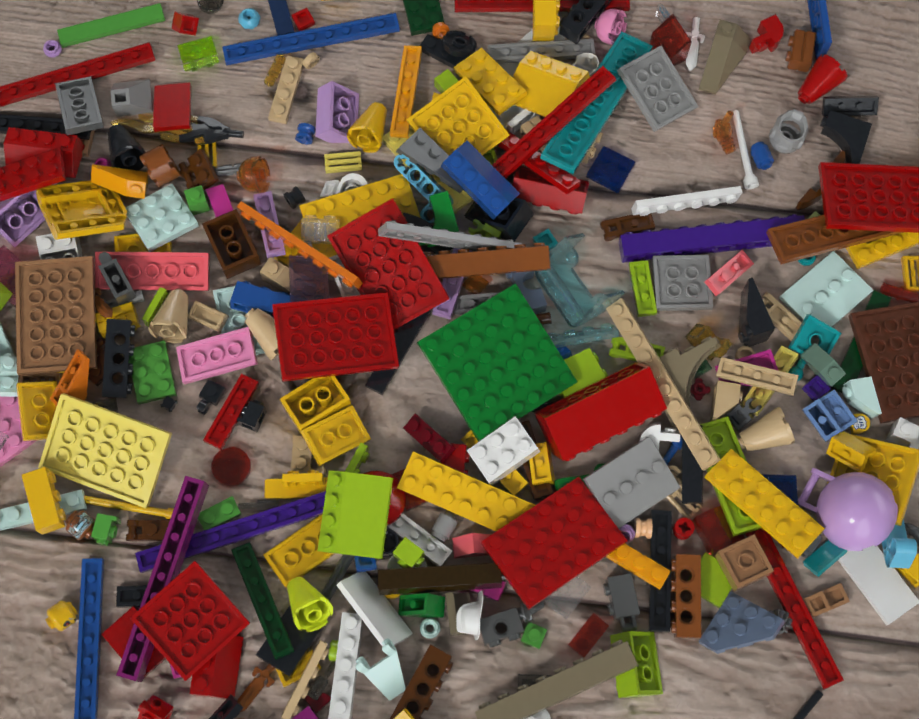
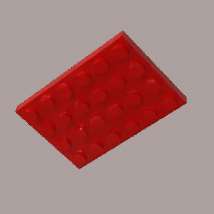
(870, 197)
(389, 264)
(335, 336)
(553, 542)

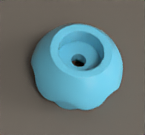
(249, 23)

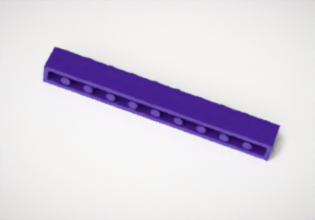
(700, 239)

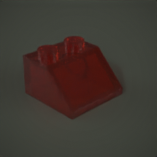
(672, 39)
(714, 530)

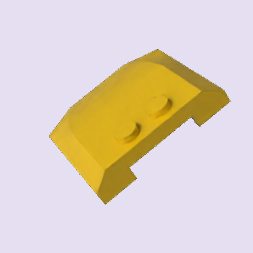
(81, 209)

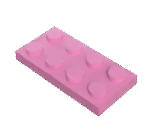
(216, 355)

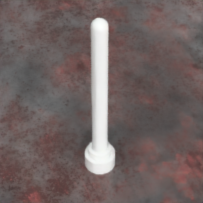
(750, 180)

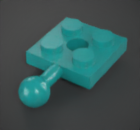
(802, 340)

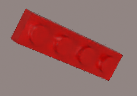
(230, 411)

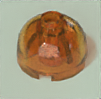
(253, 174)

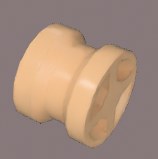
(643, 528)

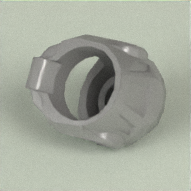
(786, 137)

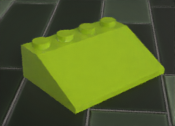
(355, 514)

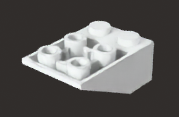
(55, 249)

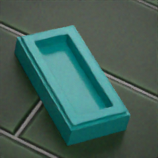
(823, 558)

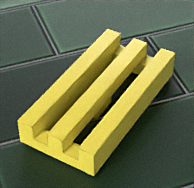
(343, 159)

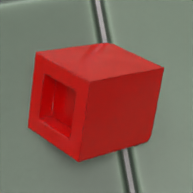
(185, 23)

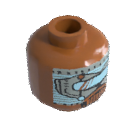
(80, 525)

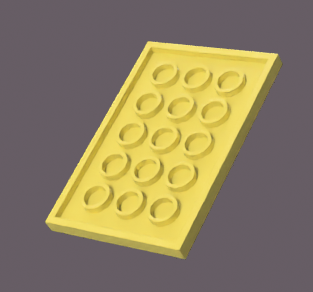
(105, 450)

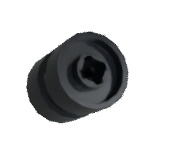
(391, 543)

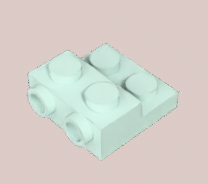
(8, 375)

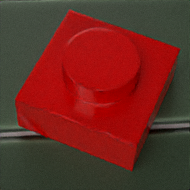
(303, 19)

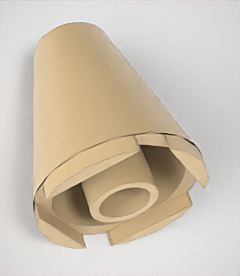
(171, 318)
(263, 329)
(767, 432)

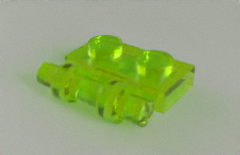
(197, 50)

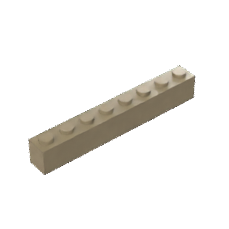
(562, 685)

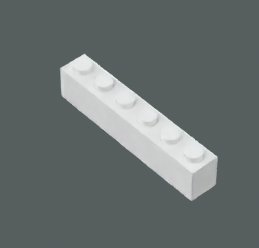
(345, 666)

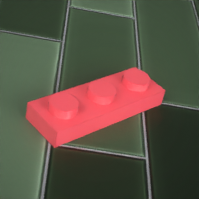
(729, 272)

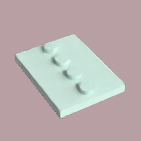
(827, 291)

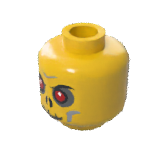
(61, 615)

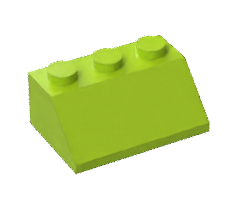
(645, 678)

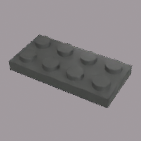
(79, 105)

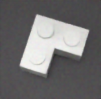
(904, 434)

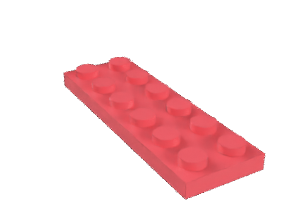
(159, 270)

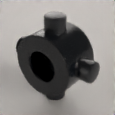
(169, 404)

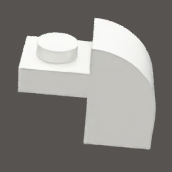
(656, 434)

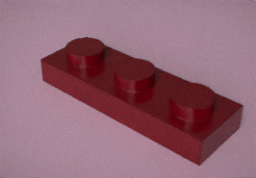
(429, 438)

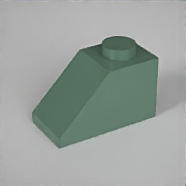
(822, 364)

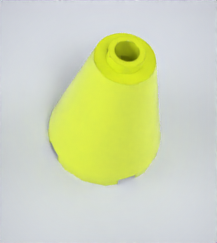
(308, 605)

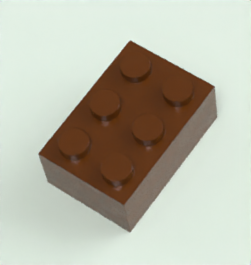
(231, 244)

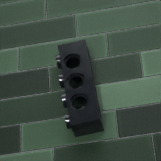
(576, 30)
(113, 329)

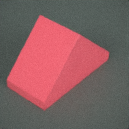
(469, 545)

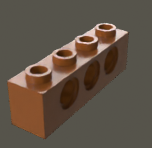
(692, 564)

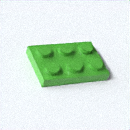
(152, 372)

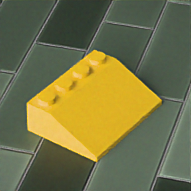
(546, 82)

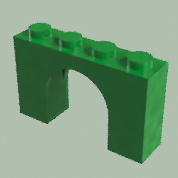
(443, 213)

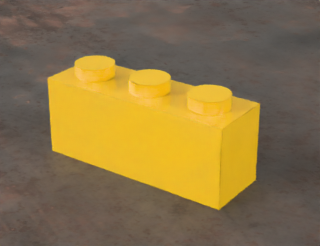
(44, 500)

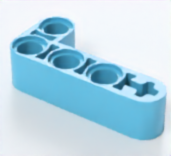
(421, 184)
(898, 549)

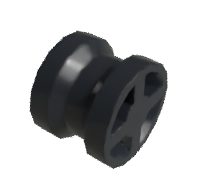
(294, 197)

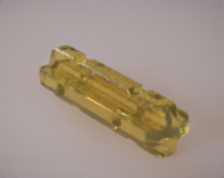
(274, 70)

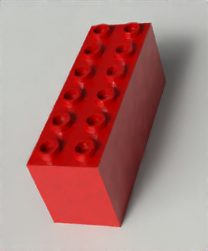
(601, 411)

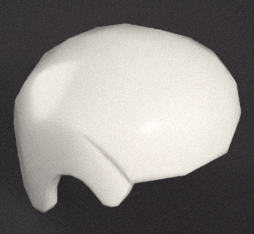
(588, 62)

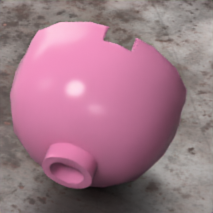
(610, 25)

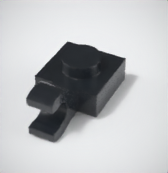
(210, 395)

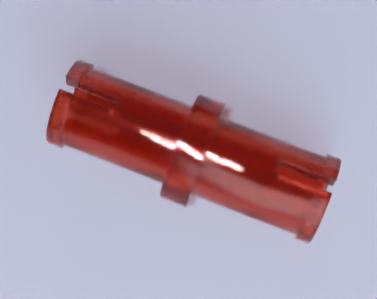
(899, 293)

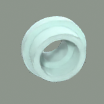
(429, 621)

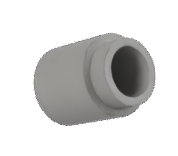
(444, 526)

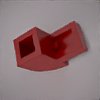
(770, 34)

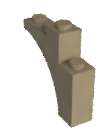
(684, 366)

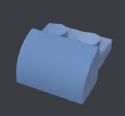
(829, 415)

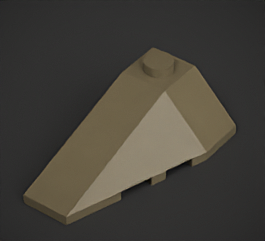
(726, 52)

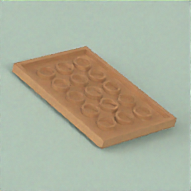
(54, 313)

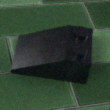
(509, 221)
(754, 319)

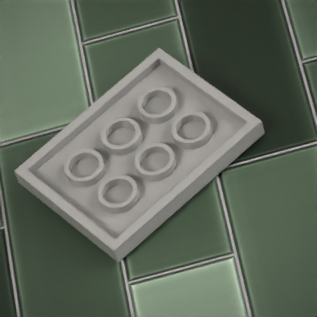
(657, 88)
(632, 482)

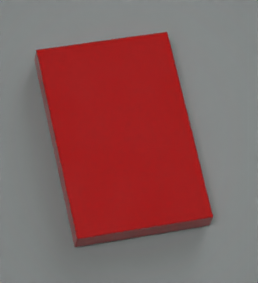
(172, 107)
(118, 636)

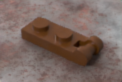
(626, 224)
(151, 530)

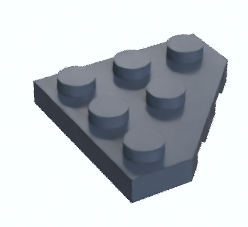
(740, 625)

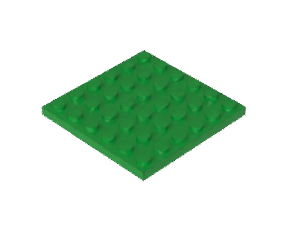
(497, 362)

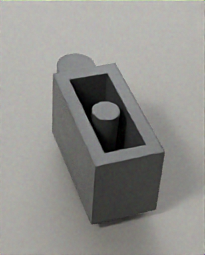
(116, 279)
(622, 600)

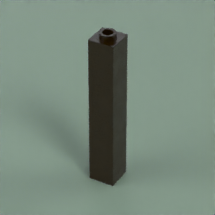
(439, 578)

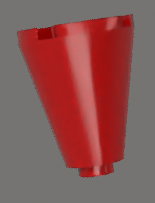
(822, 78)

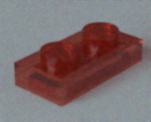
(588, 635)

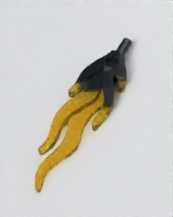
(203, 130)

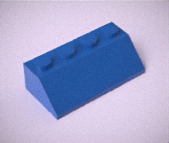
(479, 179)

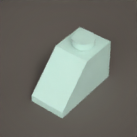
(862, 396)

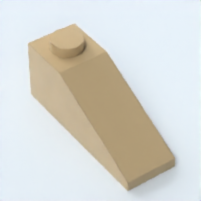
(276, 275)

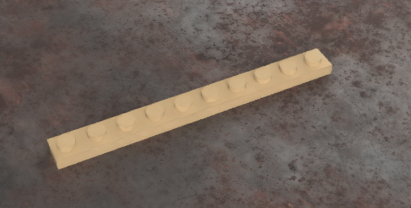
(676, 405)

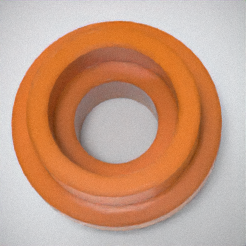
(439, 30)

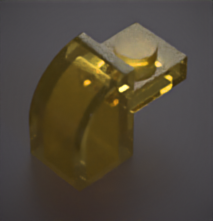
(701, 332)

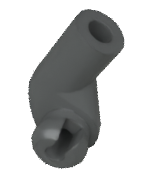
(913, 531)

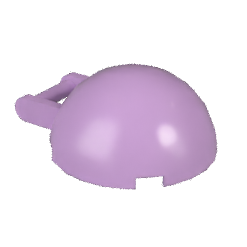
(852, 509)

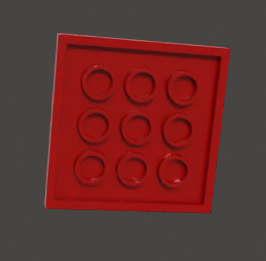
(190, 620)

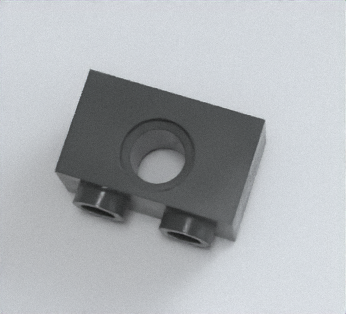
(509, 618)

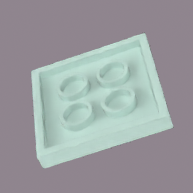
(161, 217)

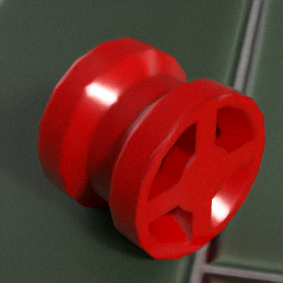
(680, 531)

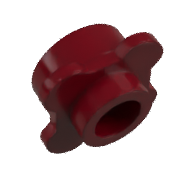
(698, 395)

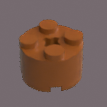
(160, 165)

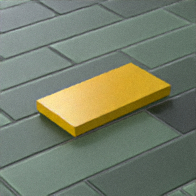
(297, 553)

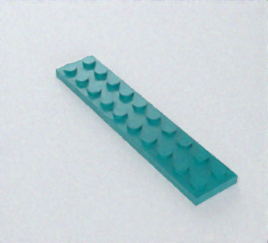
(575, 139)

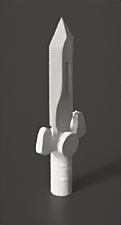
(692, 56)

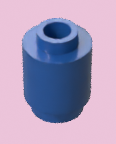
(761, 155)

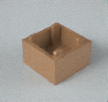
(744, 563)

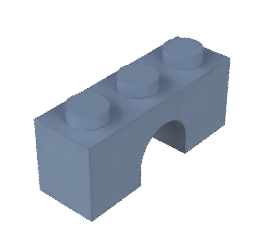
(534, 297)

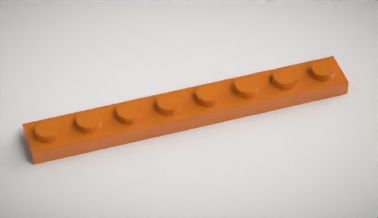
(303, 248)

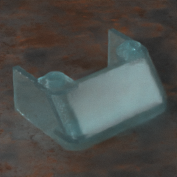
(566, 287)

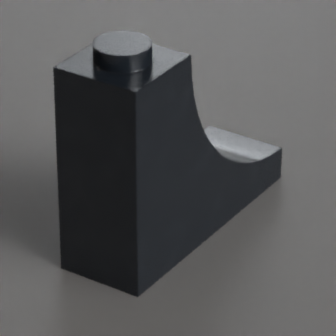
(847, 133)

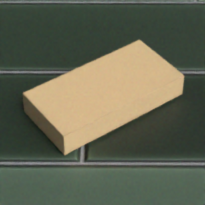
(208, 316)

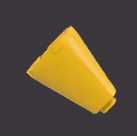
(369, 128)

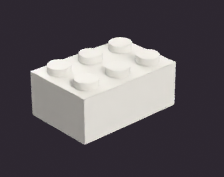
(503, 451)

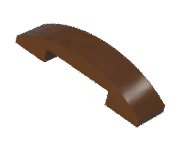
(811, 196)

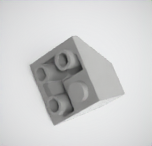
(131, 98)

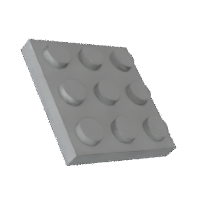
(681, 283)

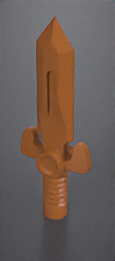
(101, 306)
(256, 686)

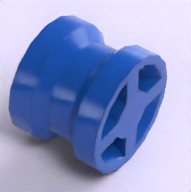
(305, 133)

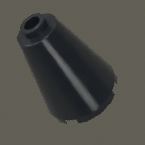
(124, 149)

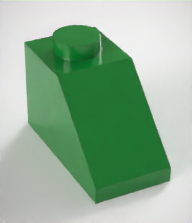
(421, 605)

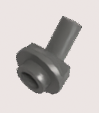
(526, 614)

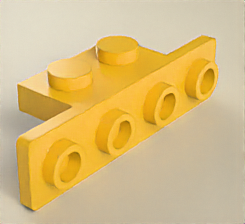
(296, 485)

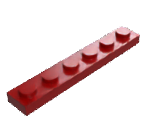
(558, 177)

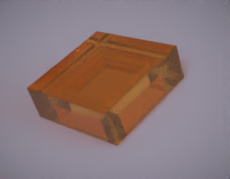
(475, 284)

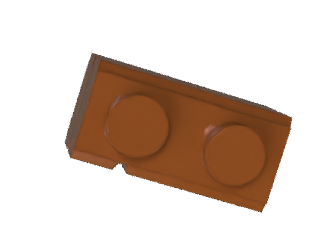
(801, 50)

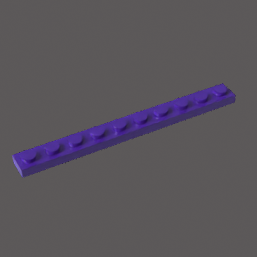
(242, 529)

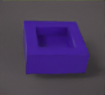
(816, 388)

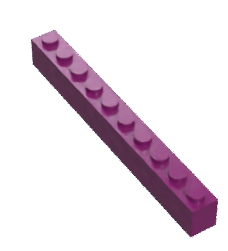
(166, 568)

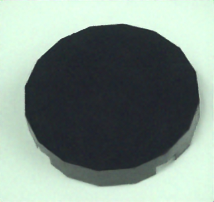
(458, 44)

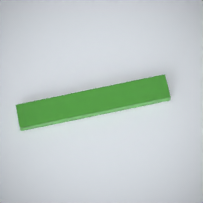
(111, 25)

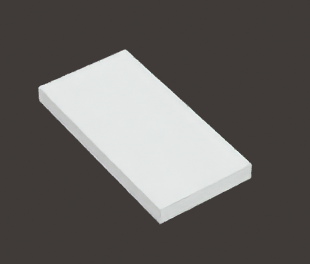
(879, 584)
(374, 608)

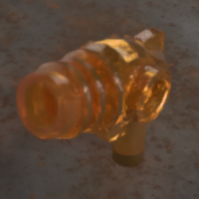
(722, 132)

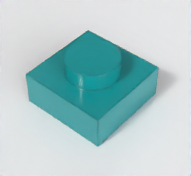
(547, 238)

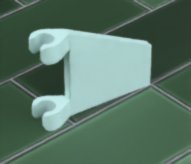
(386, 673)

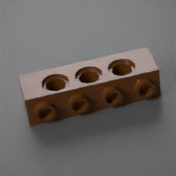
(432, 657)

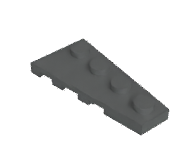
(428, 154)

